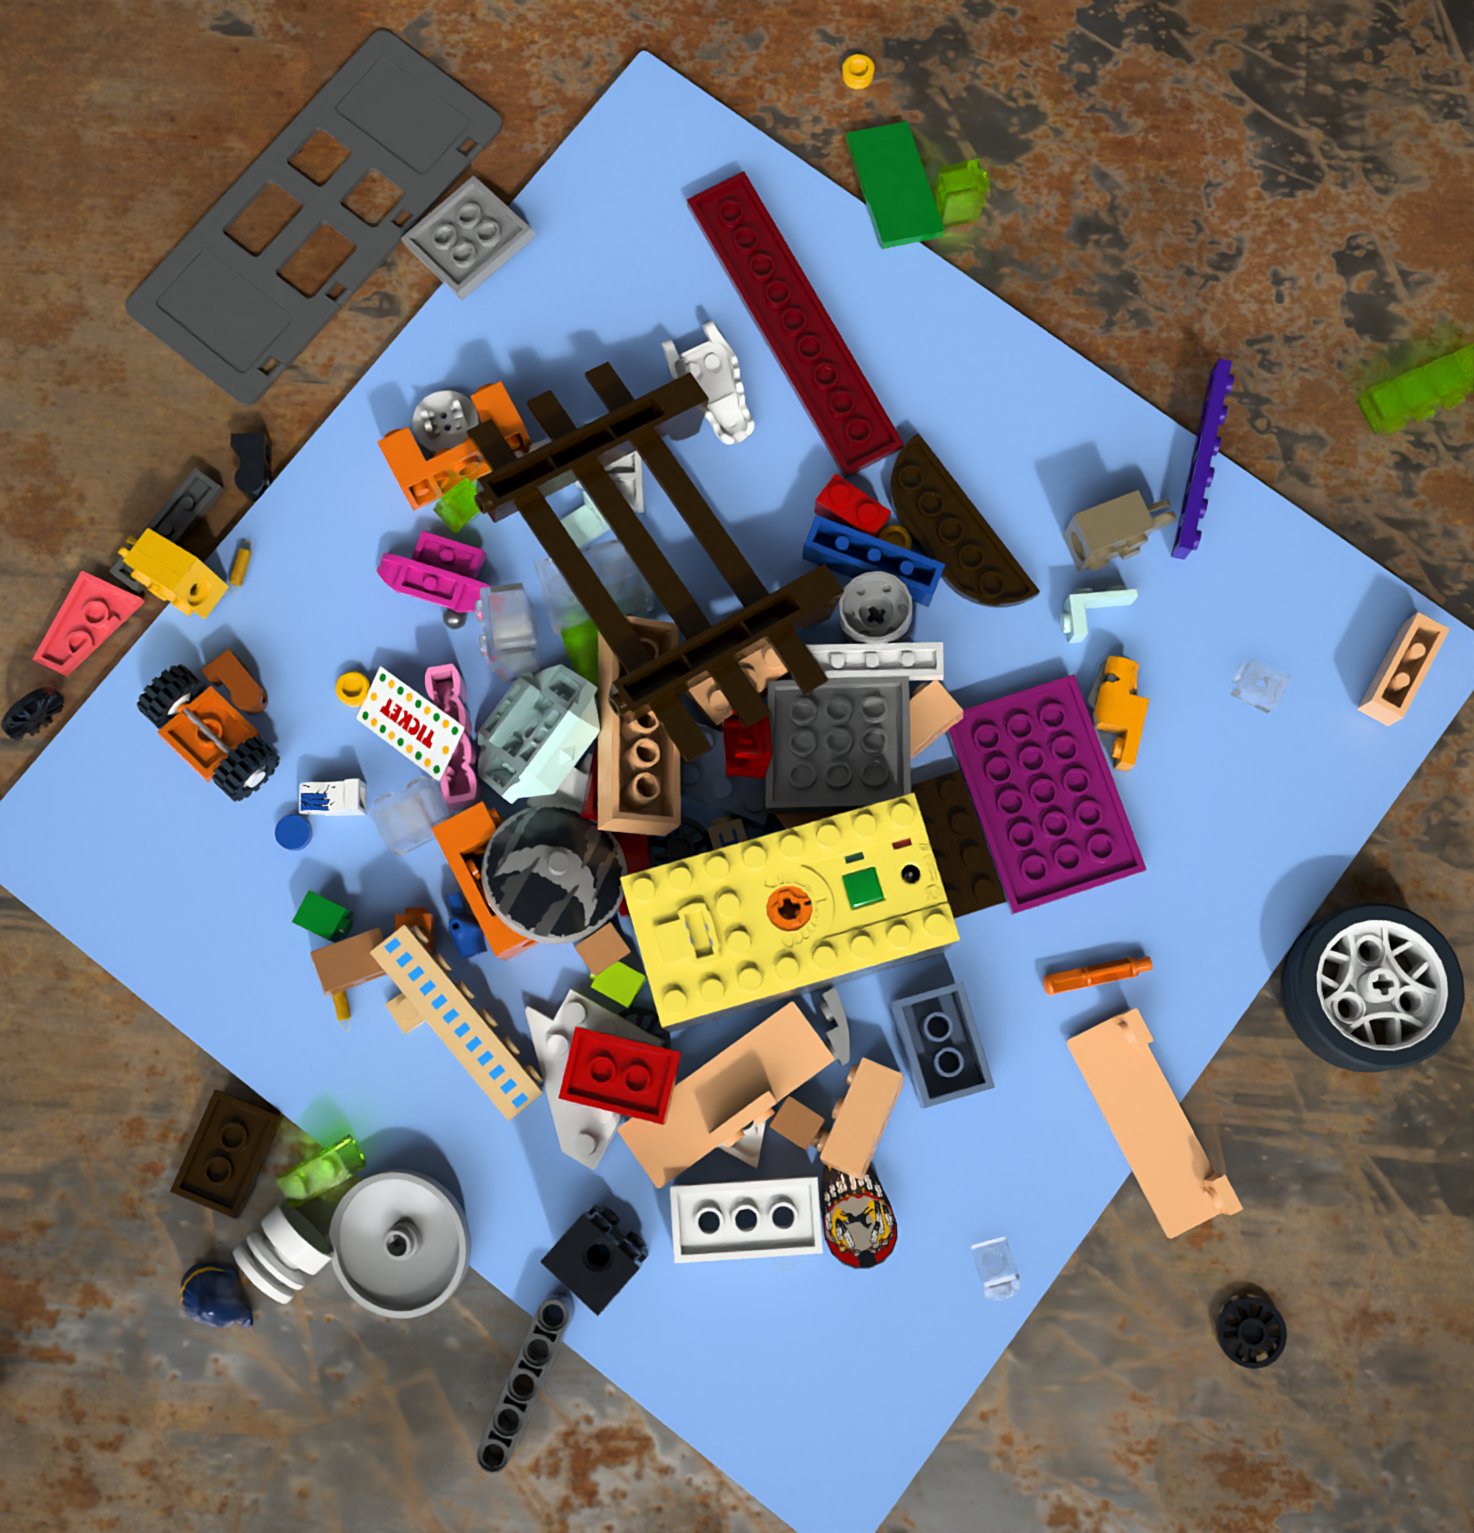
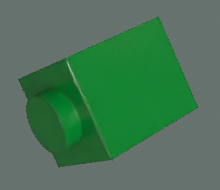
(324, 917)

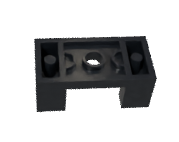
(585, 1268)

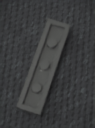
(176, 518)

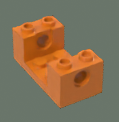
(431, 479)
(463, 841)

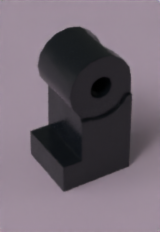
(254, 464)

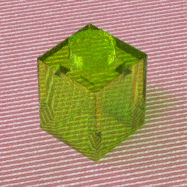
(458, 506)

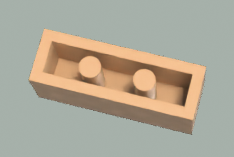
(1403, 669)
(860, 1118)

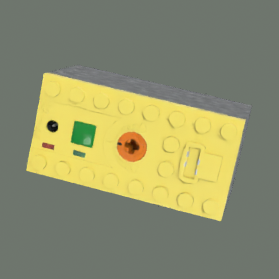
(789, 913)

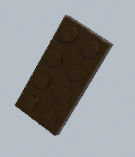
(958, 844)

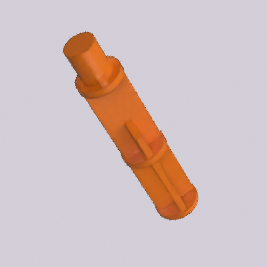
(1095, 974)

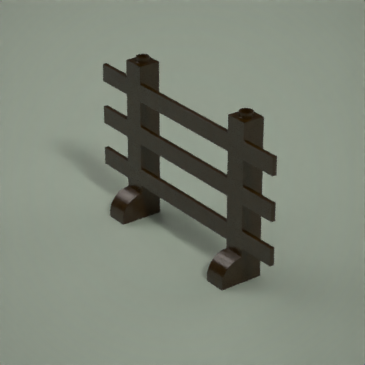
(709, 650)

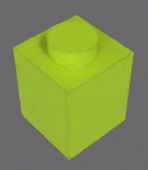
(619, 983)

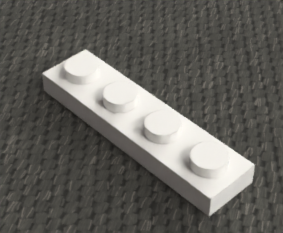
(914, 660)

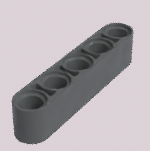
(516, 1397)

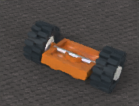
(208, 732)

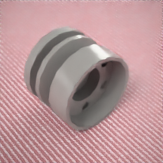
(876, 596)

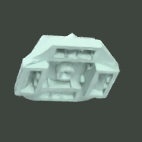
(537, 733)

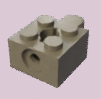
(1114, 530)

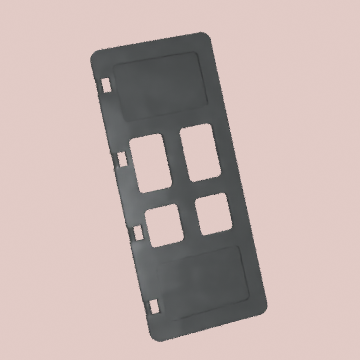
(231, 308)

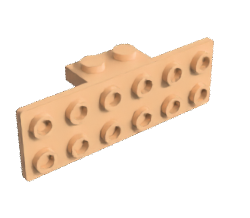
(728, 1094)

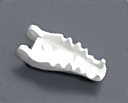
(718, 374)

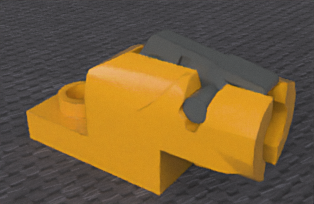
(1118, 709)

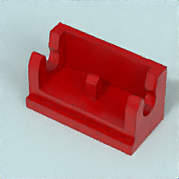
(747, 750)

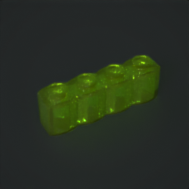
(1419, 392)

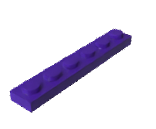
(1200, 472)

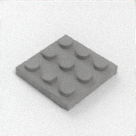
(468, 237)

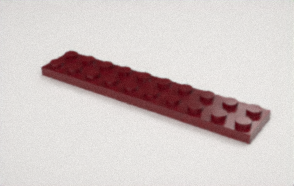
(795, 325)

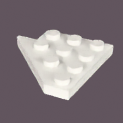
(581, 1129)

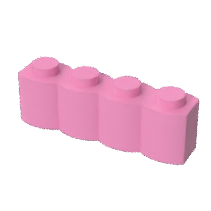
(449, 693)

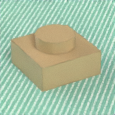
(404, 1013)

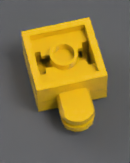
(173, 574)

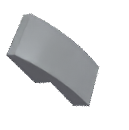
(838, 1038)

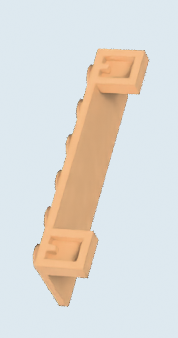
(1150, 1124)

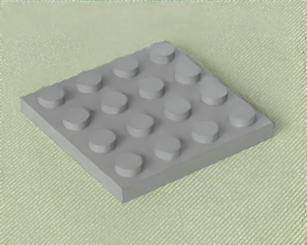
(838, 745)

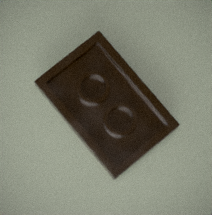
(226, 1154)

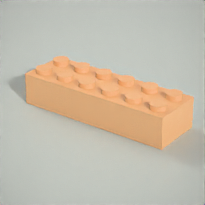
(636, 760)

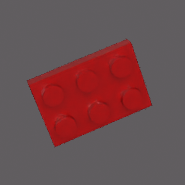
(620, 1075)

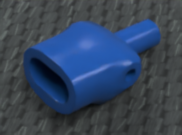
(465, 929)

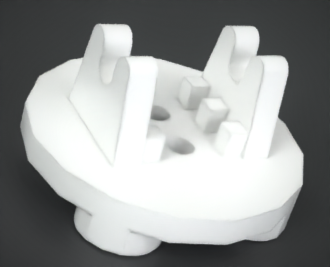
(430, 426)

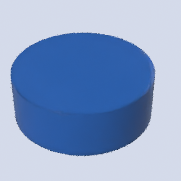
(293, 832)

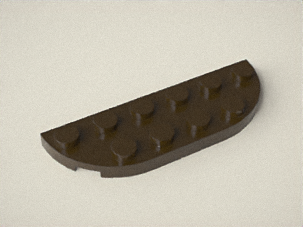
(954, 531)

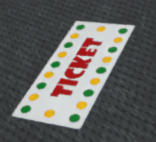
(410, 723)

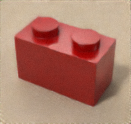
(851, 507)

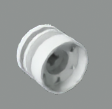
(276, 1259)

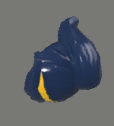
(213, 1296)

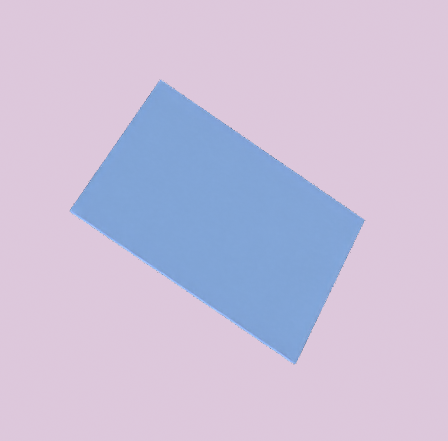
(834, 1376)

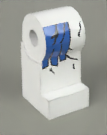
(333, 798)

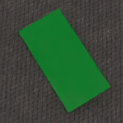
(894, 185)

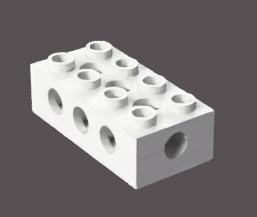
(730, 1240)

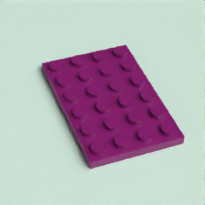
(1044, 795)

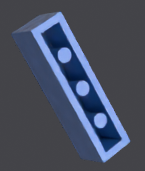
(857, 553)

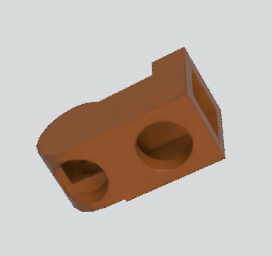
(244, 688)

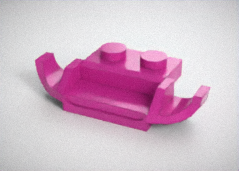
(437, 572)

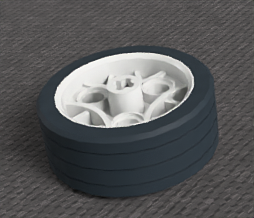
(1373, 988)

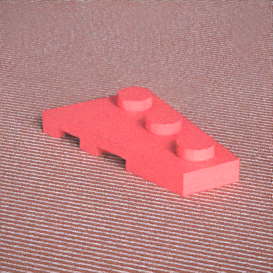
(84, 622)

